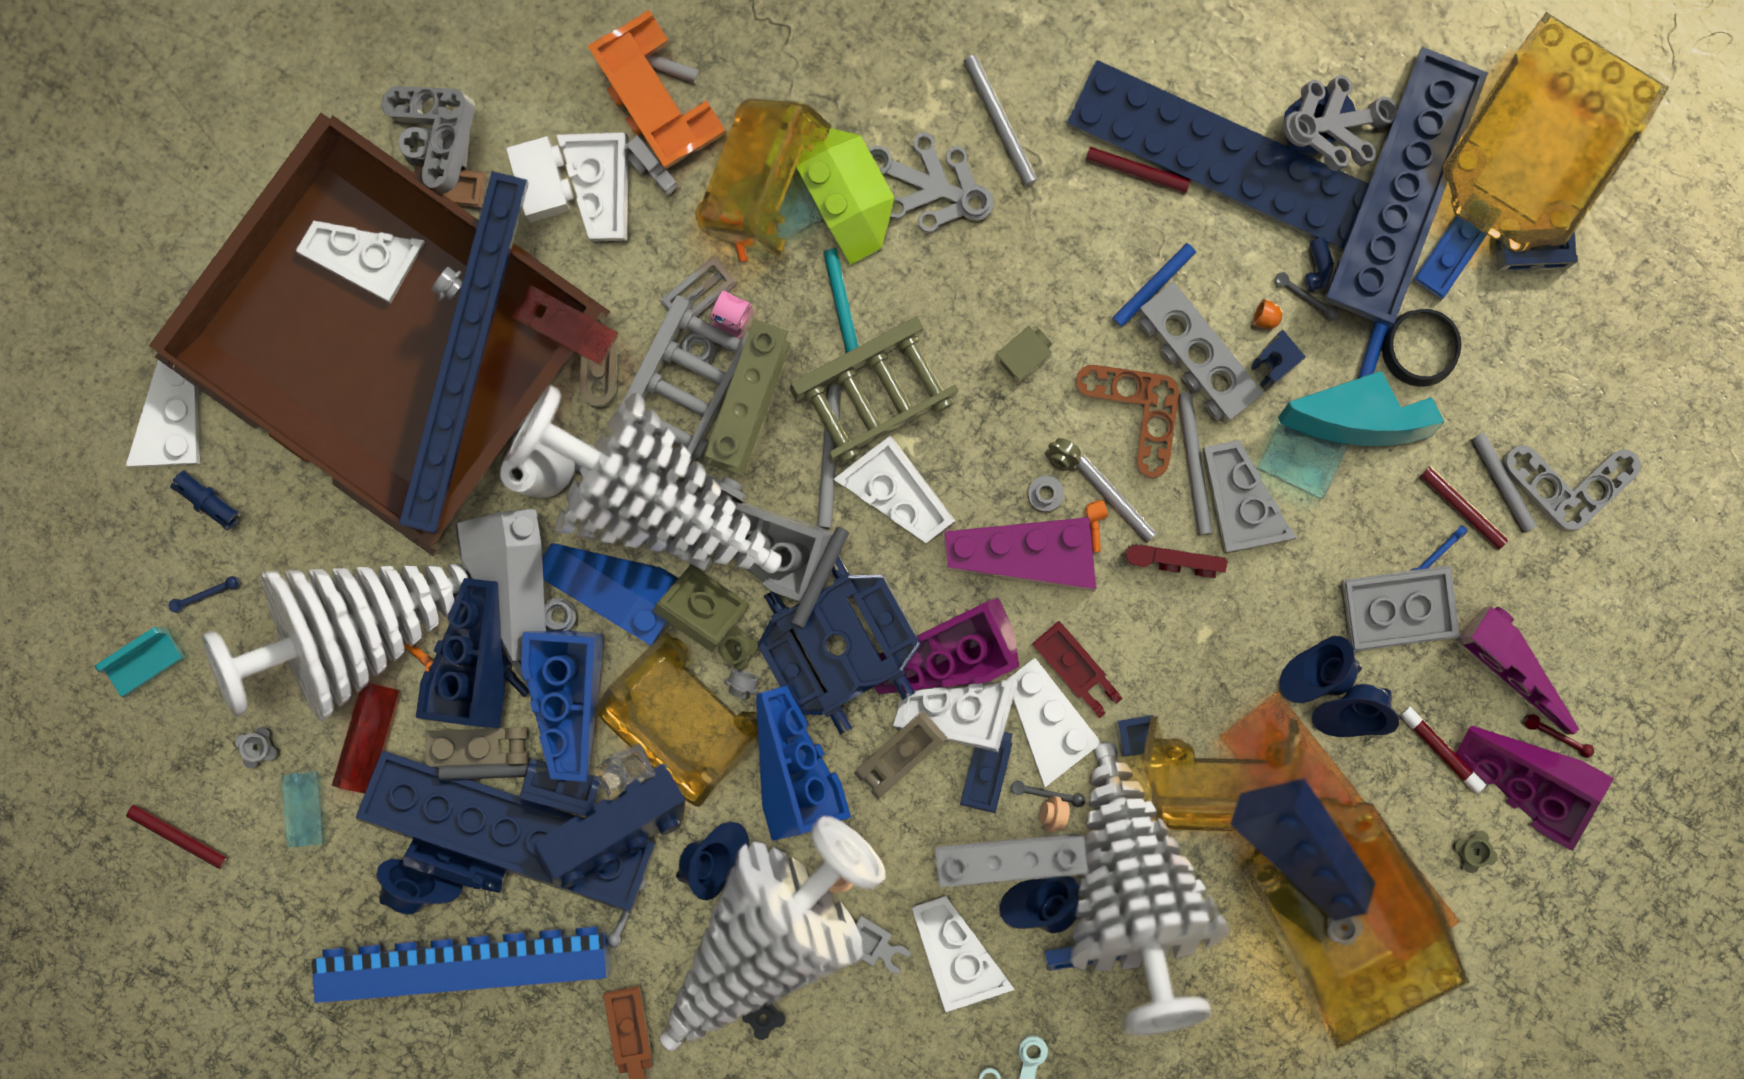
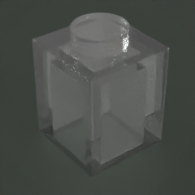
(623, 769)

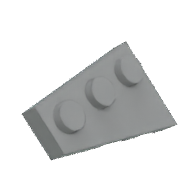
(1241, 500)

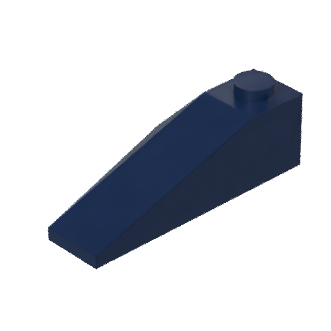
(468, 668)

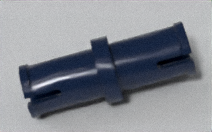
(205, 500)

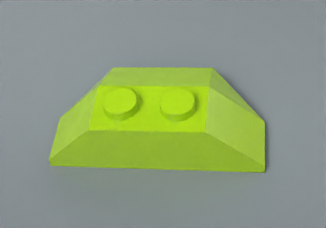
(848, 192)

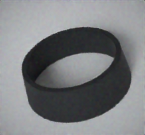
(1398, 370)

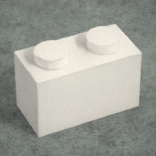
(540, 165)

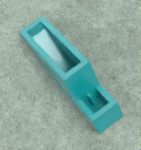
(1362, 414)

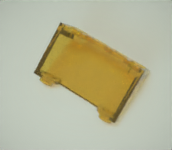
(757, 170)
(678, 720)

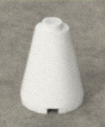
(541, 475)

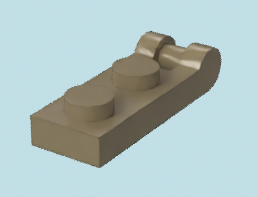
(474, 747)
(901, 754)

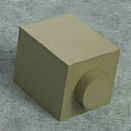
(1024, 354)

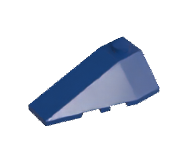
(564, 689)
(793, 775)

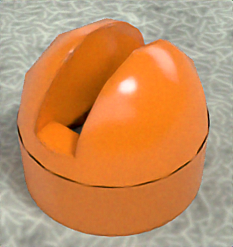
(1267, 315)

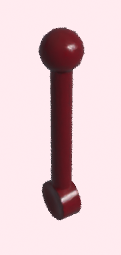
(1533, 722)

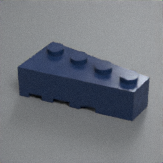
(612, 829)
(1306, 846)

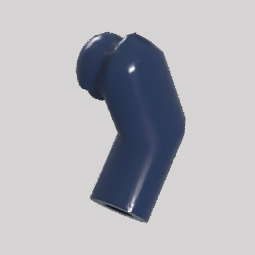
(1324, 266)

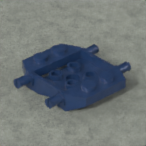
(860, 665)

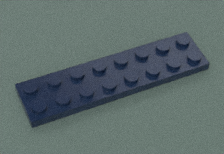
(1405, 188)
(486, 827)

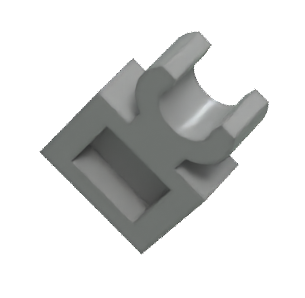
(644, 160)
(876, 944)

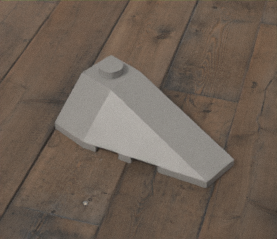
(795, 540)
(508, 551)

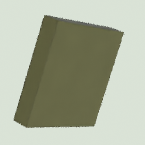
(701, 608)

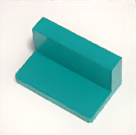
(141, 660)

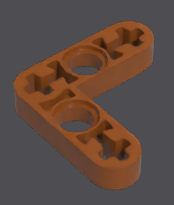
(1143, 397)

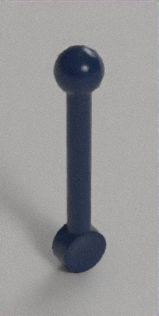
(178, 605)

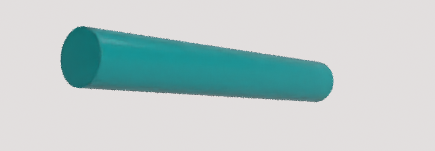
(840, 299)

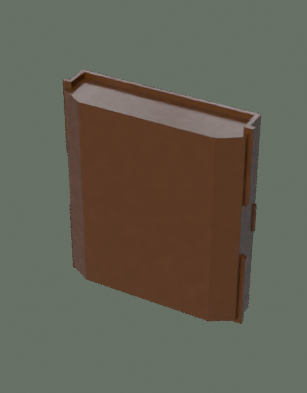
(338, 367)

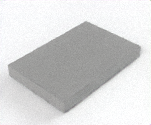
(1400, 608)

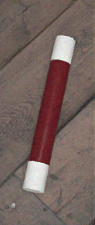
(1437, 744)

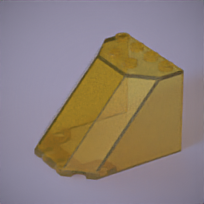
(1549, 137)
(1405, 943)

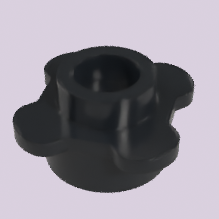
(762, 1028)

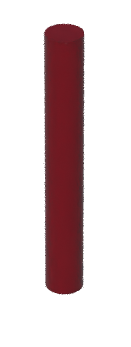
(1137, 169)
(1464, 508)
(176, 836)

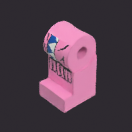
(731, 314)

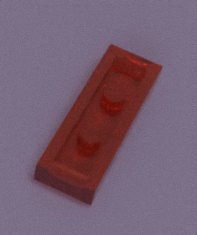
(365, 737)

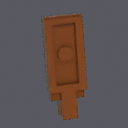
(628, 1031)

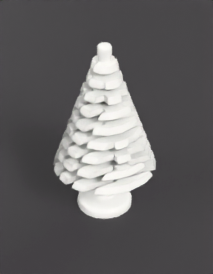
(634, 487)
(337, 629)
(1140, 898)
(773, 931)

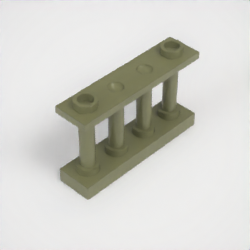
(874, 355)
(748, 398)

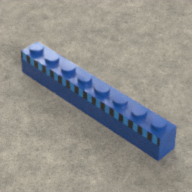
(460, 966)

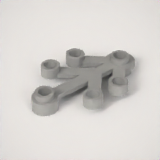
(1304, 128)
(936, 185)

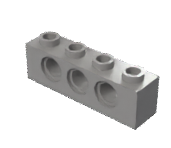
(1173, 304)

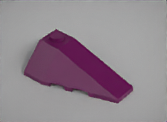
(962, 650)
(1506, 653)
(1544, 784)

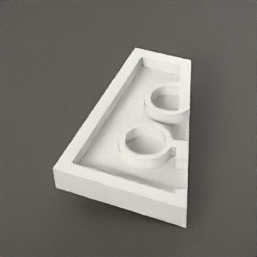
(600, 180)
(363, 258)
(168, 424)
(898, 490)
(964, 714)
(1050, 722)
(956, 956)

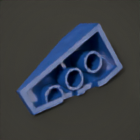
(611, 587)

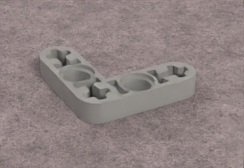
(443, 122)
(1563, 494)

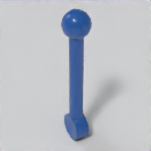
(1458, 534)

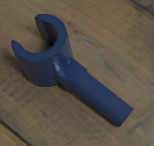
(510, 676)

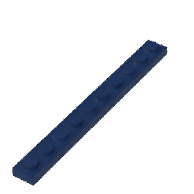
(464, 352)

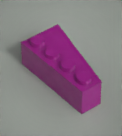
(1034, 552)

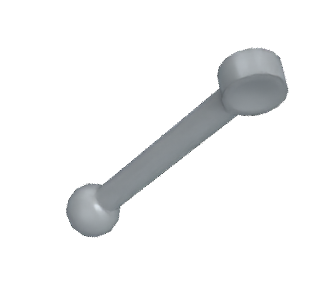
(614, 939)

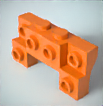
(652, 109)

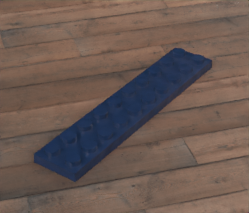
(1217, 155)

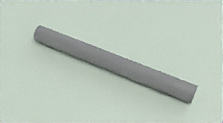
(1000, 120)
(1195, 463)
(828, 469)

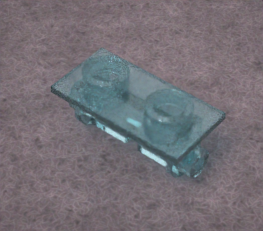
(302, 809)

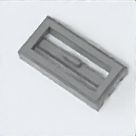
(694, 277)

